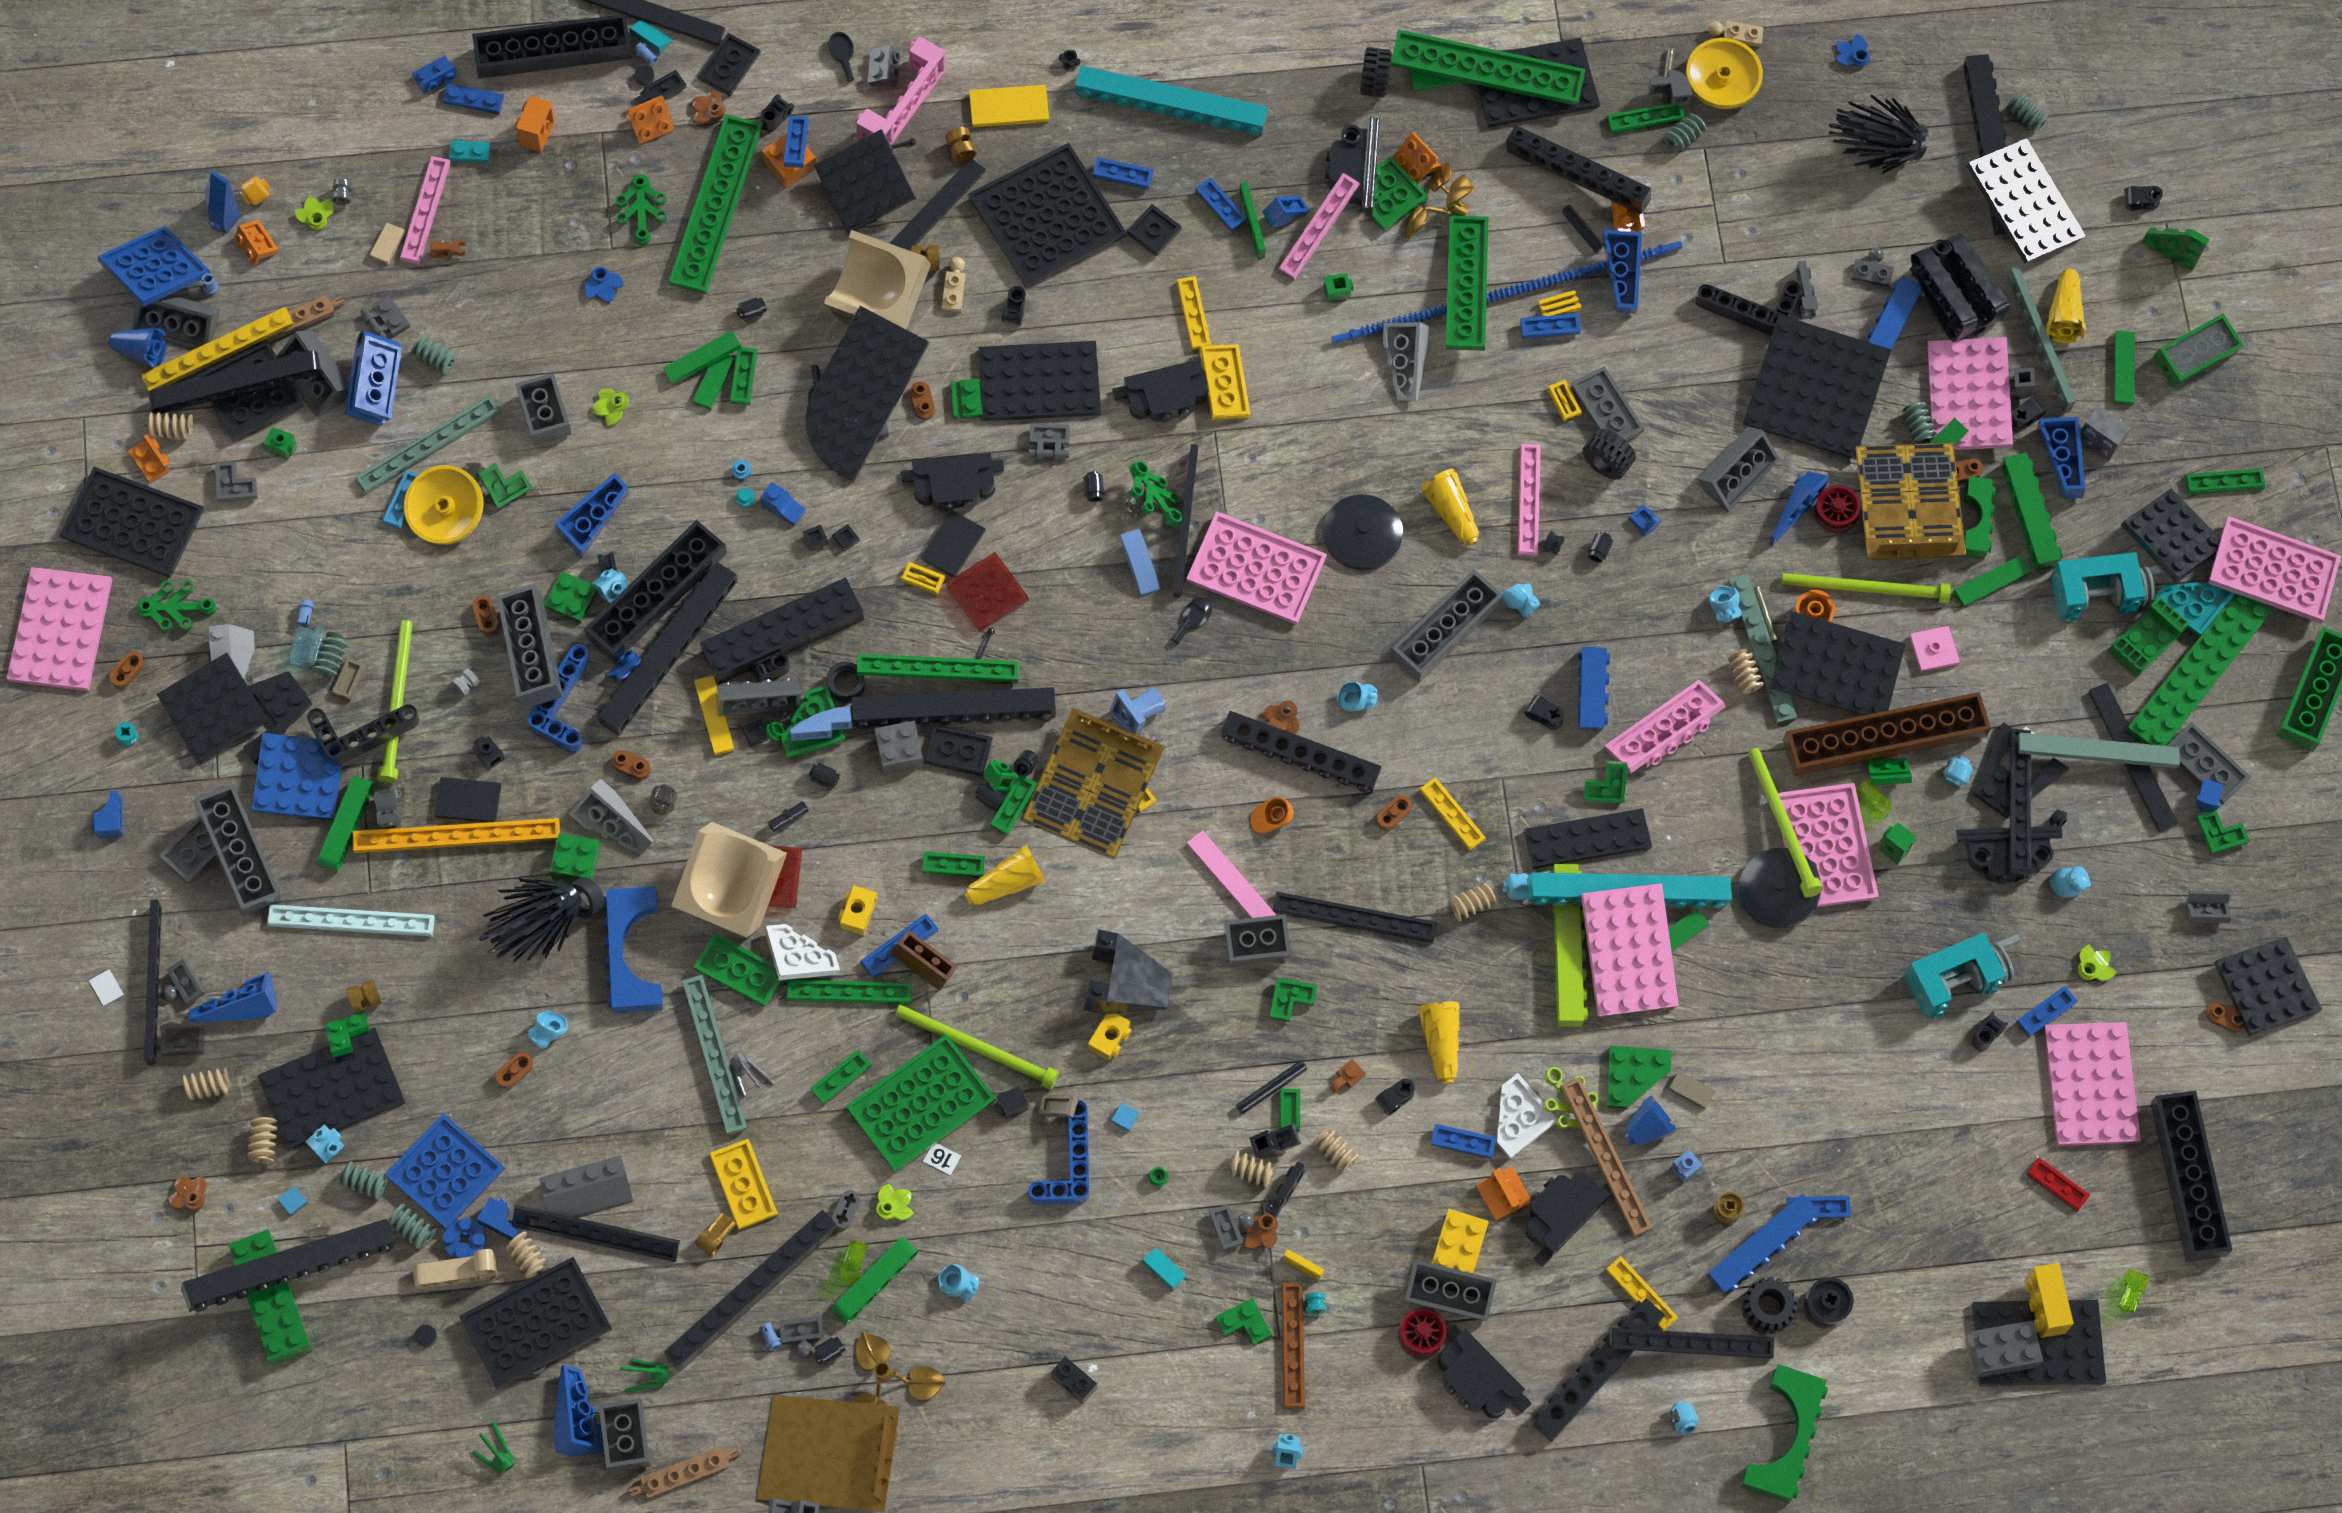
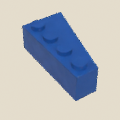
(1623, 264)
(2064, 451)
(588, 518)
(1592, 688)

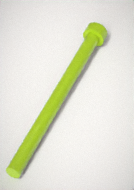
(1941, 593)
(388, 772)
(1810, 885)
(1047, 1077)

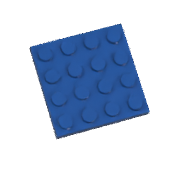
(153, 266)
(295, 778)
(445, 1171)

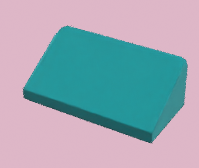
(650, 36)
(1163, 1269)

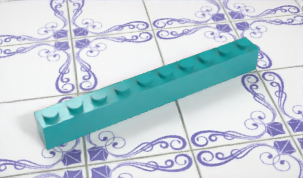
(1171, 100)
(1677, 889)

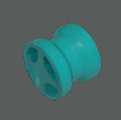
(129, 738)
(1315, 1303)

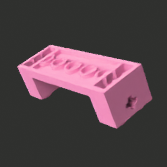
(929, 64)

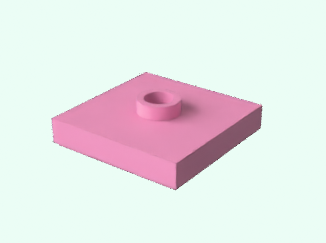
(1934, 649)

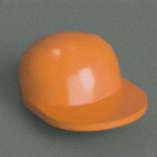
(1271, 815)

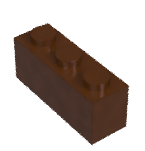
(924, 960)

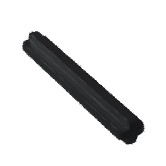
(1271, 1087)

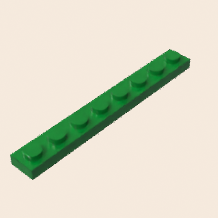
(937, 668)

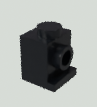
(488, 758)

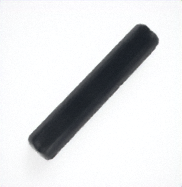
(1583, 229)

